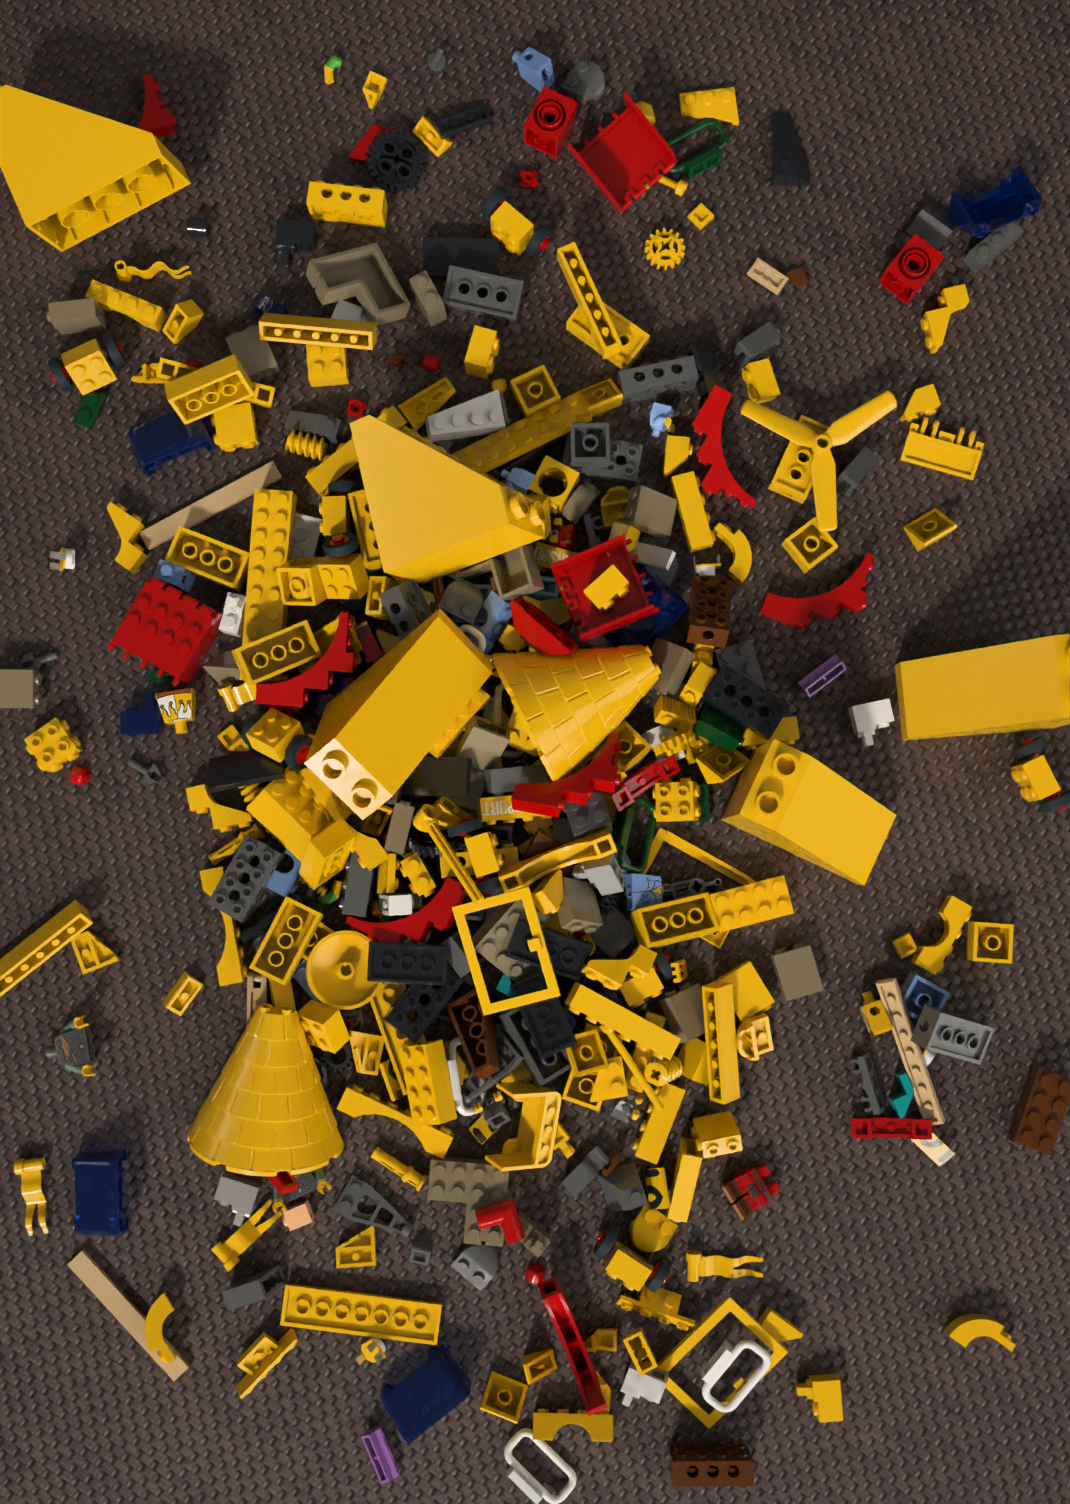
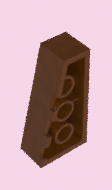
(475, 1034)

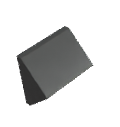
(932, 226)

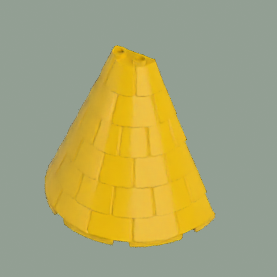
(575, 698)
(267, 1103)

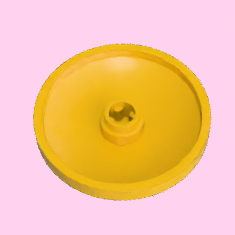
(339, 970)

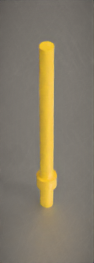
(634, 1069)

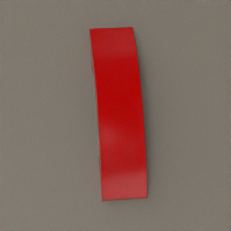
(642, 780)
(891, 1127)

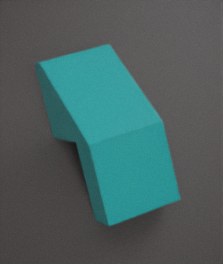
(504, 987)
(901, 1101)

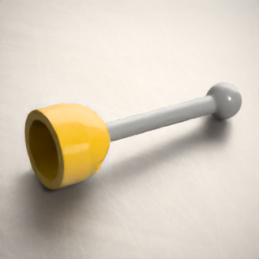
(502, 386)

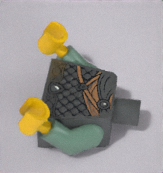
(74, 1047)
(307, 1182)

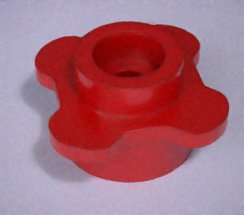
(529, 184)
(353, 403)

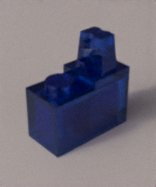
(144, 721)

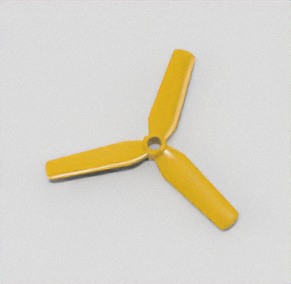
(823, 465)

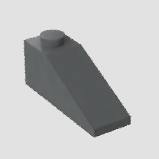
(316, 424)

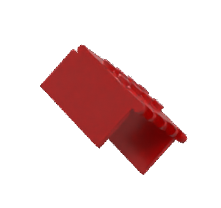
(625, 156)
(583, 569)
(168, 630)

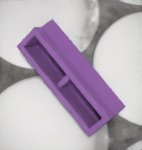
(821, 676)
(380, 1454)

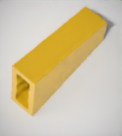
(684, 1180)

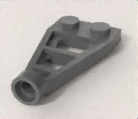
(510, 1059)
(350, 1198)

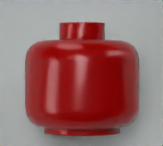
(79, 775)
(535, 1273)

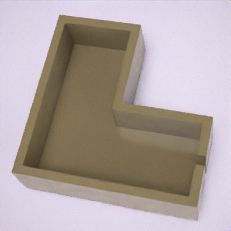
(361, 274)
(513, 572)
(495, 935)
(471, 1183)

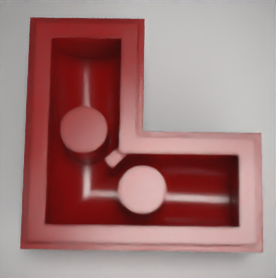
(502, 1213)

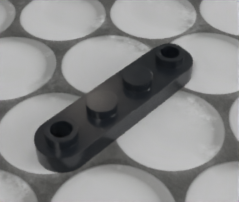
(250, 934)

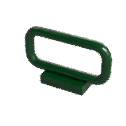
(706, 158)
(621, 829)

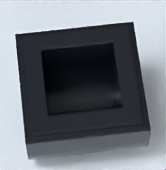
(197, 228)

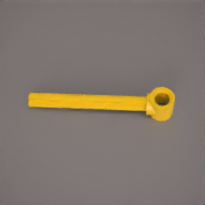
(426, 821)

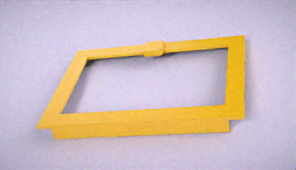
(663, 835)
(536, 944)
(696, 1335)

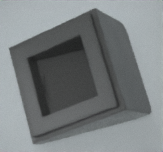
(421, 1251)

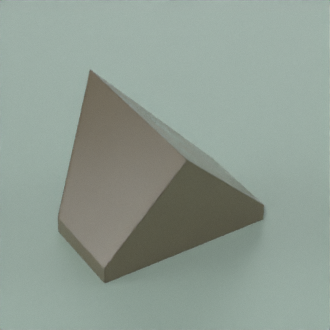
(224, 669)

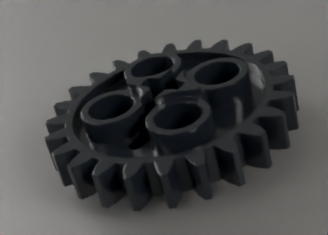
(398, 144)
(422, 843)

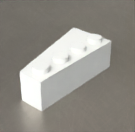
(468, 419)

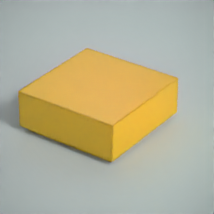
(700, 216)
(905, 945)

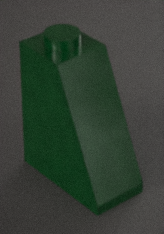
(718, 728)

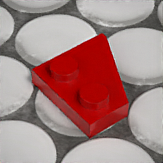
(359, 151)

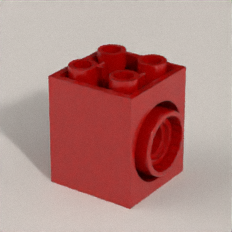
(550, 122)
(911, 268)

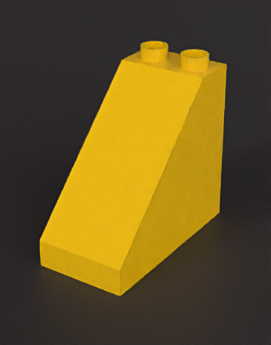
(78, 168)
(435, 509)
(986, 690)
(396, 713)
(809, 811)

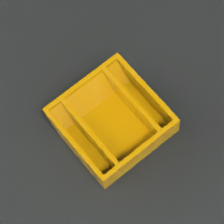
(292, 813)

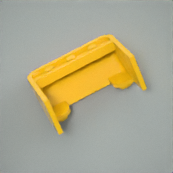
(536, 1128)

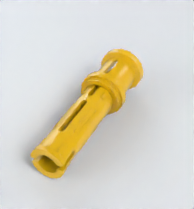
(233, 846)
(407, 1173)

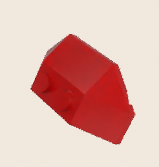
(539, 629)

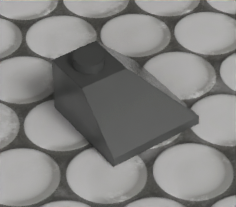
(623, 1188)

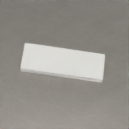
(653, 555)

